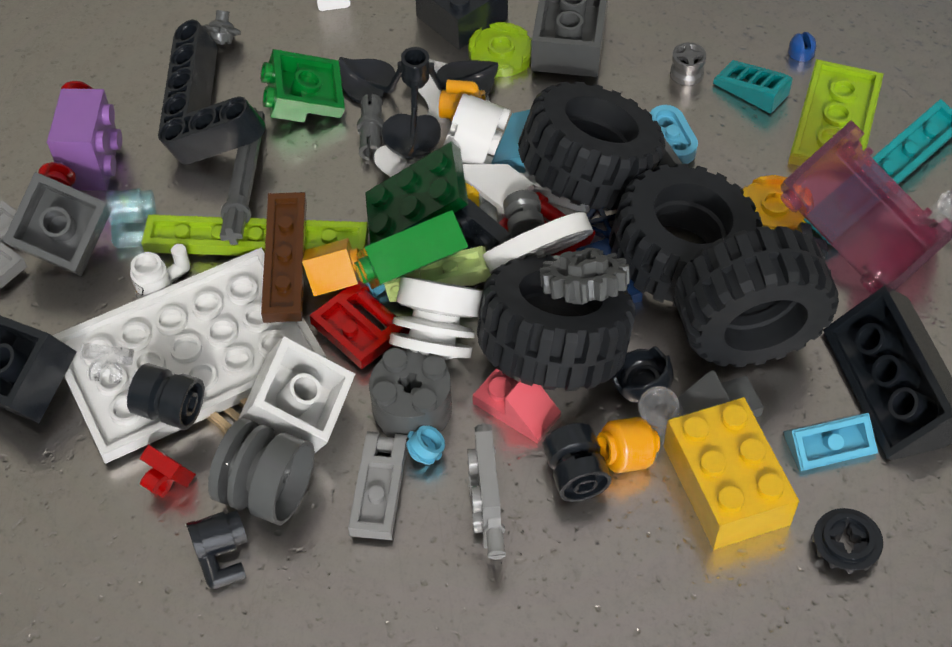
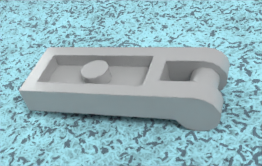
(378, 486)

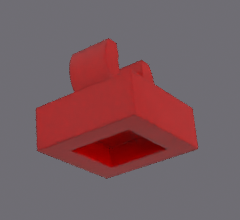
(164, 472)

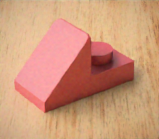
(517, 405)

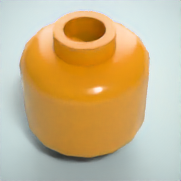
(628, 444)

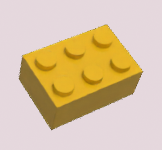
(730, 473)

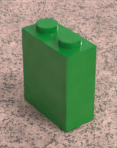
(410, 250)

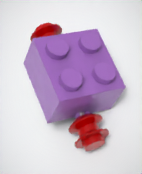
(83, 139)

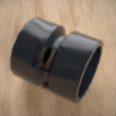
(165, 396)
(576, 462)

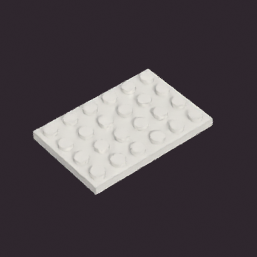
(193, 328)

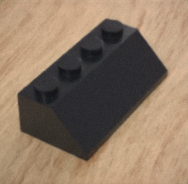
(895, 373)

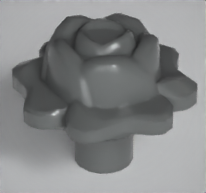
(221, 29)

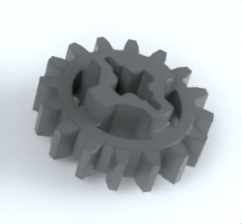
(584, 276)

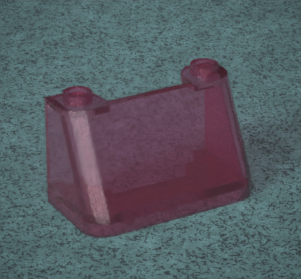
(864, 212)

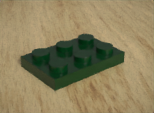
(417, 193)

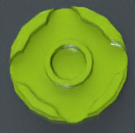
(502, 44)

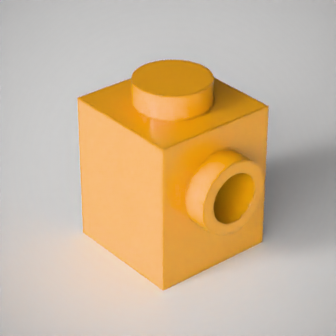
(331, 266)

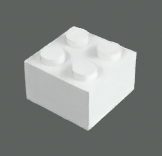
(298, 393)

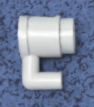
(150, 272)

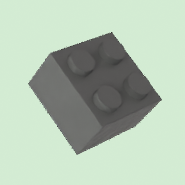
(58, 224)

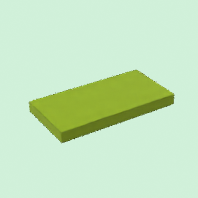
(832, 100)

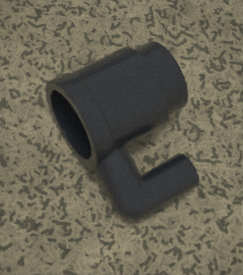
(215, 537)

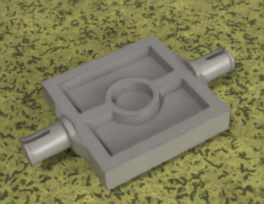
(485, 492)

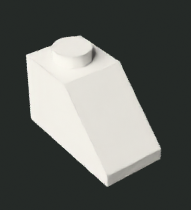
(494, 185)

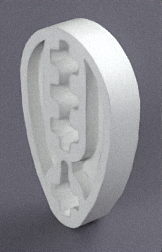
(541, 240)

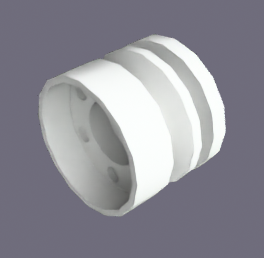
(436, 317)

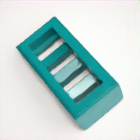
(764, 86)

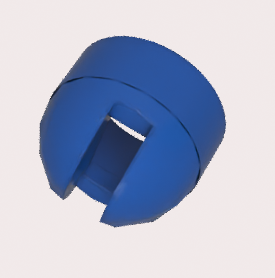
(797, 47)

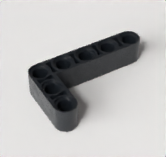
(188, 121)

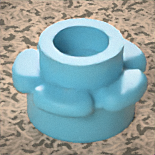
(425, 444)

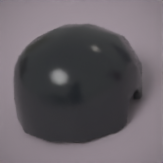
(643, 371)

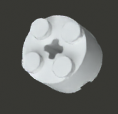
(475, 129)

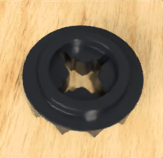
(860, 530)

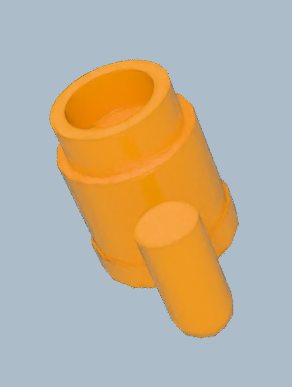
(451, 96)

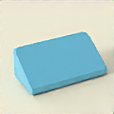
(508, 147)
(831, 441)

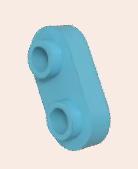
(677, 133)

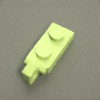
(460, 269)

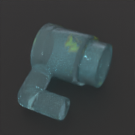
(129, 207)

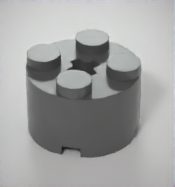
(410, 392)

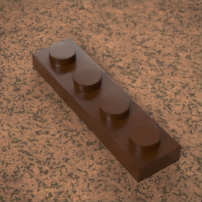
(283, 258)

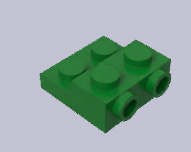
(302, 86)

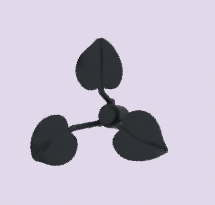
(403, 133)

